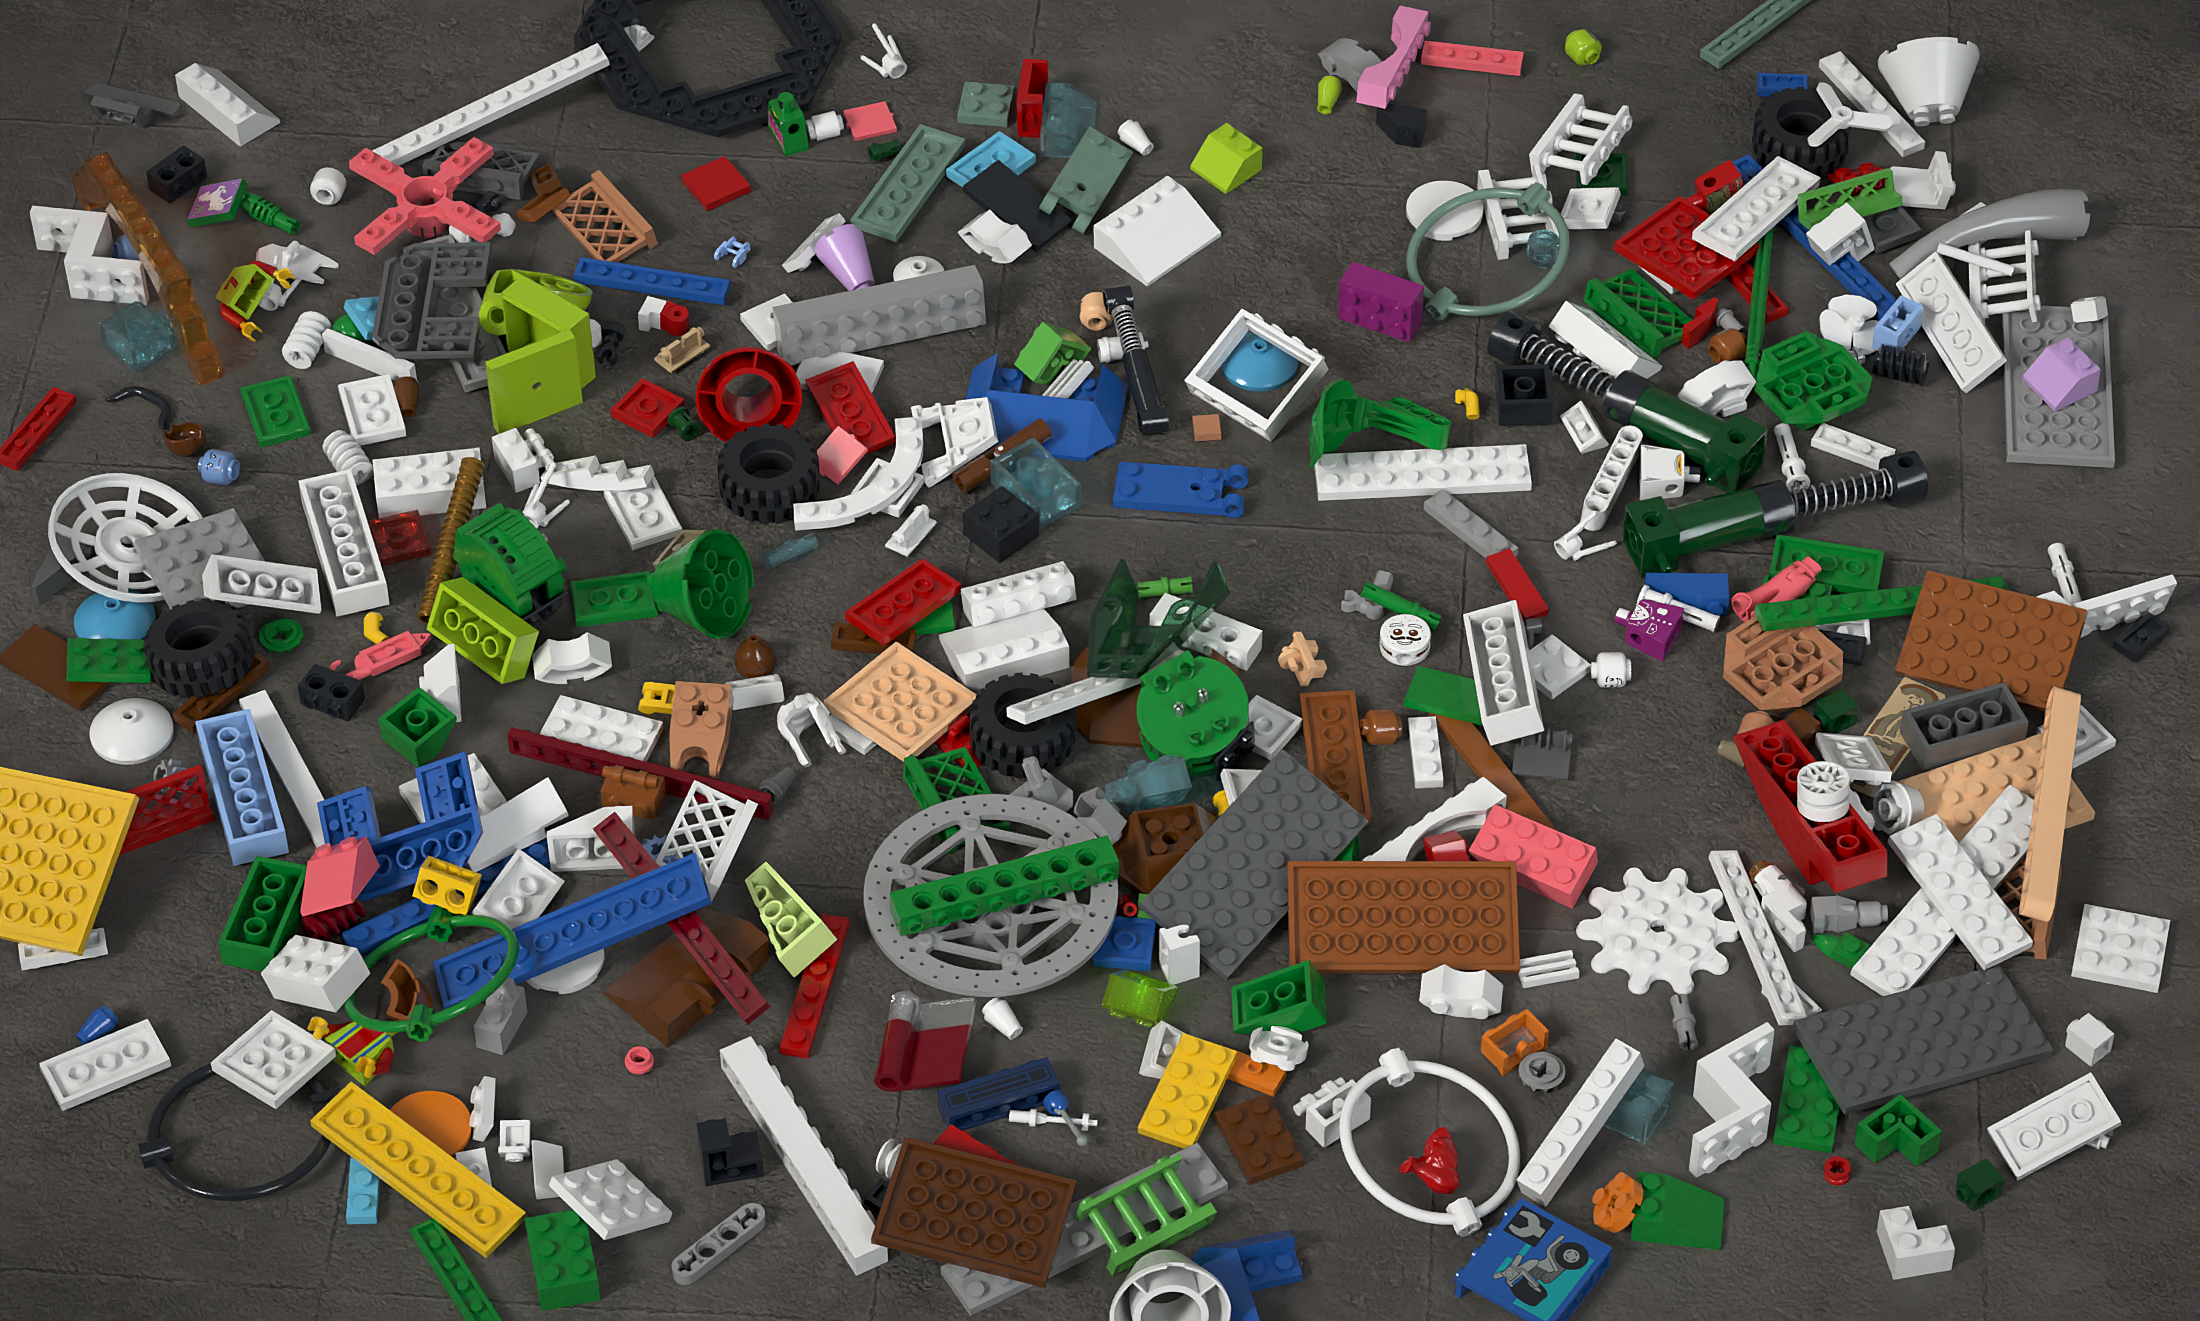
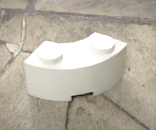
(995, 237)
(1719, 386)
(572, 659)
(1461, 992)

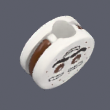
(1405, 639)

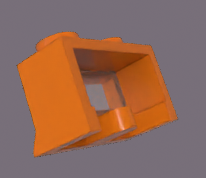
(1514, 1040)

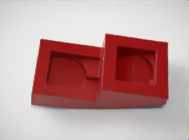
(1699, 327)

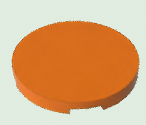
(438, 1118)

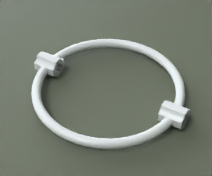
(1462, 1212)

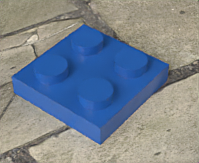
(1127, 945)

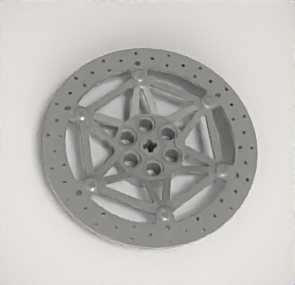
(995, 929)

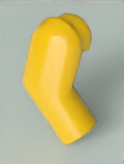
(1471, 401)
(371, 628)

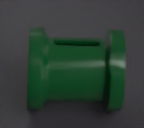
(684, 424)

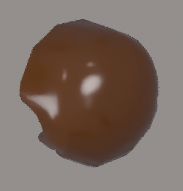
(185, 438)

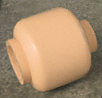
(1093, 312)

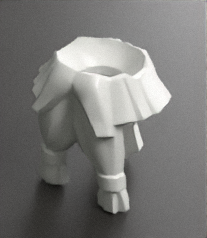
(801, 714)

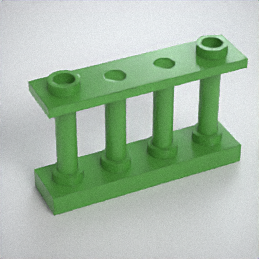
(1146, 1242)

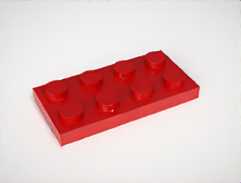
(848, 403)
(903, 601)

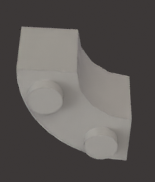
(1347, 60)
(1099, 815)

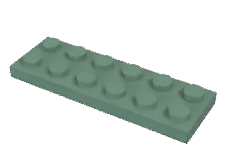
(908, 183)

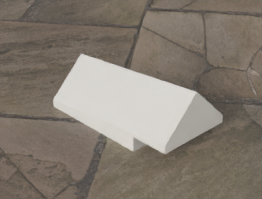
(517, 824)

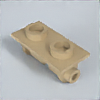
(682, 351)

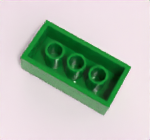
(263, 914)

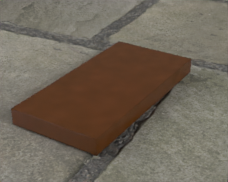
(43, 661)

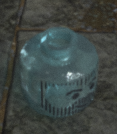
(1542, 248)

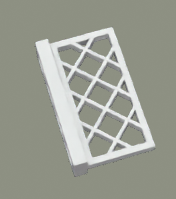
(728, 843)

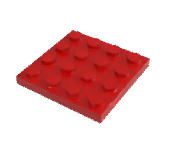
(1667, 250)

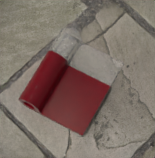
(924, 1043)

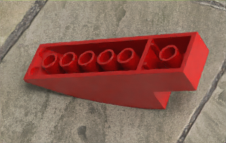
(1834, 851)

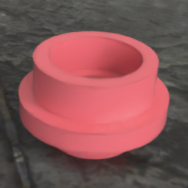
(641, 1055)

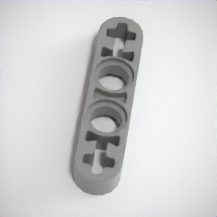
(715, 1241)

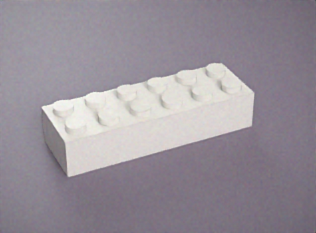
(343, 542)
(1503, 672)

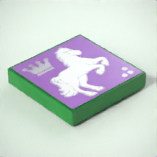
(216, 202)

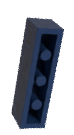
(996, 1094)

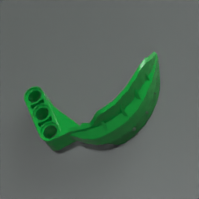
(1346, 412)

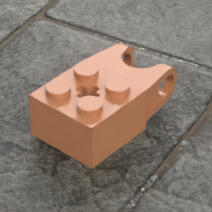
(700, 724)

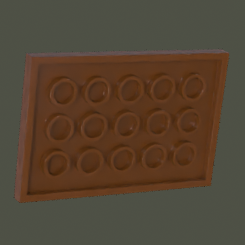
(974, 1212)

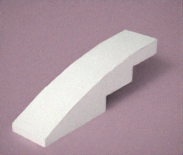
(590, 475)

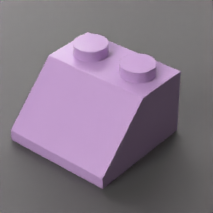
(2063, 374)

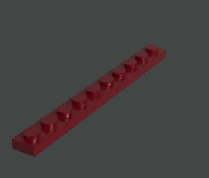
(592, 761)
(689, 927)

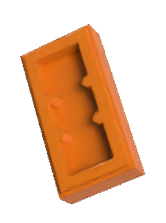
(1256, 1075)

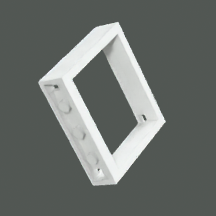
(1222, 348)

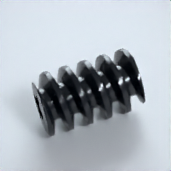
(1901, 364)

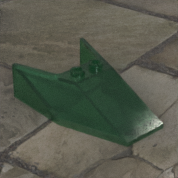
(1130, 650)

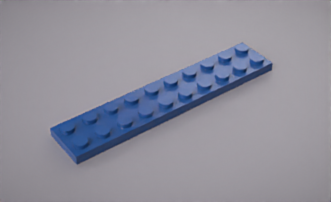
(578, 929)

